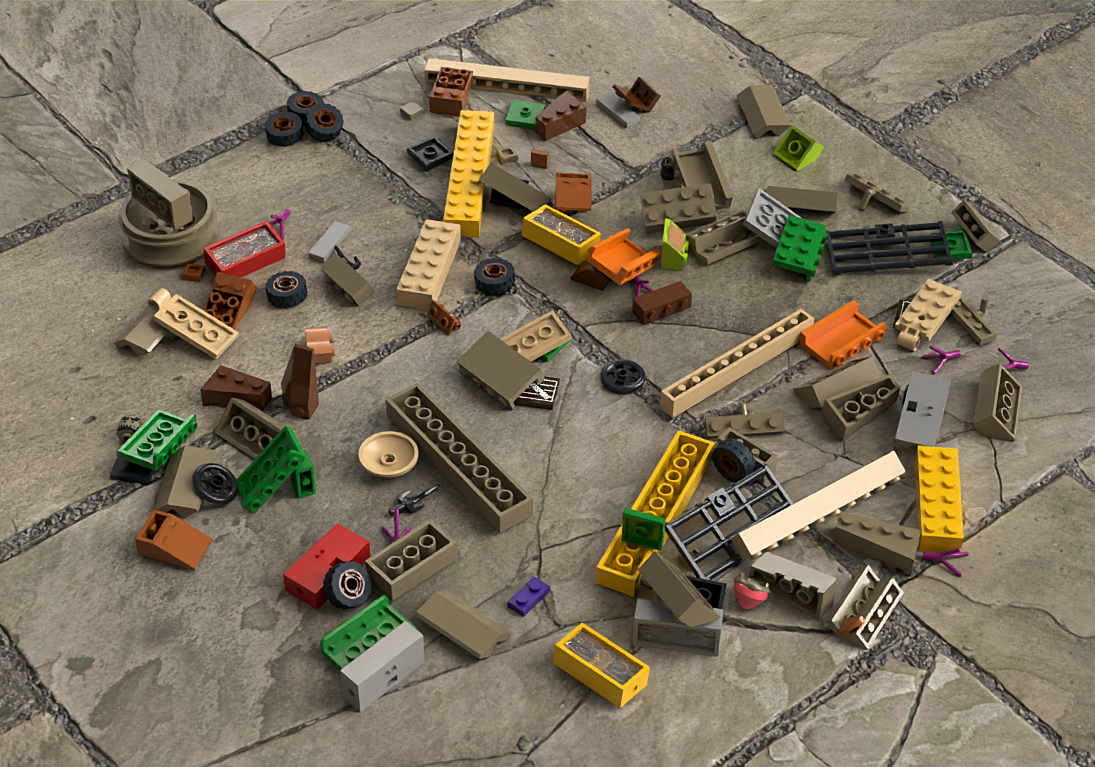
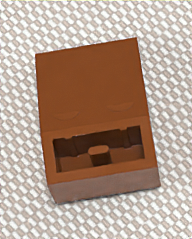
(450, 91)
(573, 192)
(230, 298)
(171, 541)

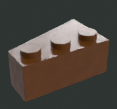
(560, 116)
(230, 383)

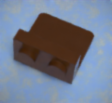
(640, 95)

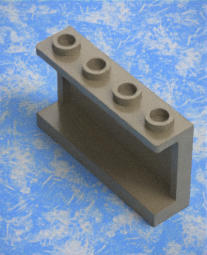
(699, 168)
(498, 369)

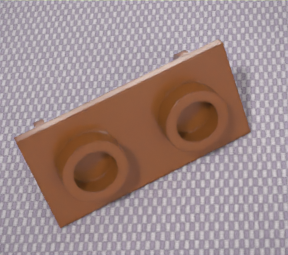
(443, 318)

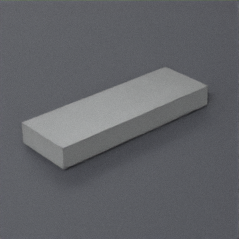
(618, 110)
(332, 237)

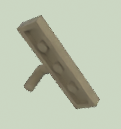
(871, 189)
(971, 320)
(745, 423)

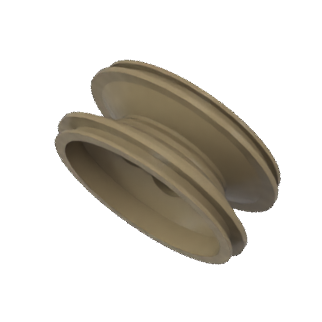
(158, 244)

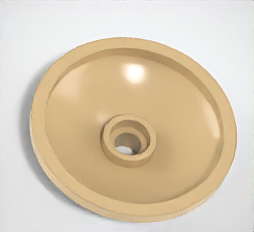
(388, 454)

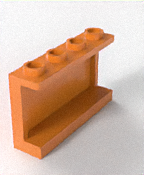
(621, 258)
(840, 335)

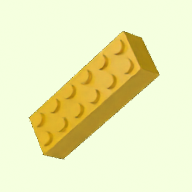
(938, 499)

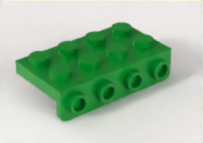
(800, 246)
(157, 439)
(270, 469)
(360, 632)

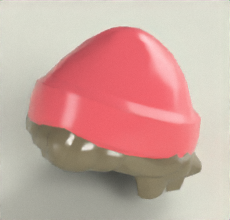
(749, 591)

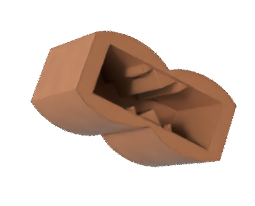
(320, 340)

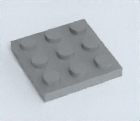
(767, 217)

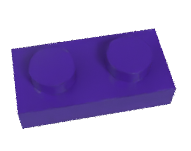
(528, 596)

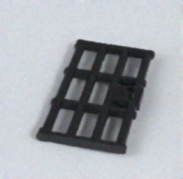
(886, 236)
(725, 510)

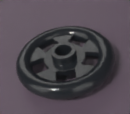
(622, 376)
(215, 483)

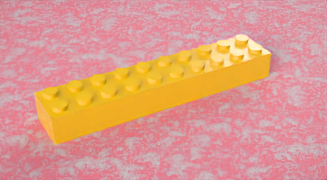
(469, 162)
(663, 496)

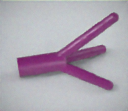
(280, 219)
(641, 284)
(944, 355)
(1013, 363)
(396, 529)
(948, 554)

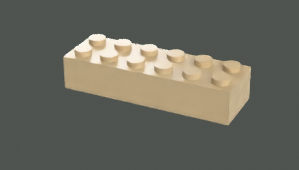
(428, 264)

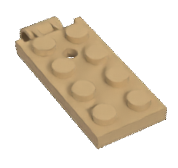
(932, 306)
(196, 327)
(538, 336)

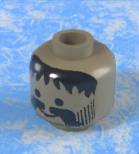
(128, 426)

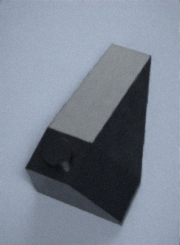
(710, 590)

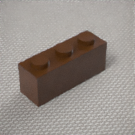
(662, 302)

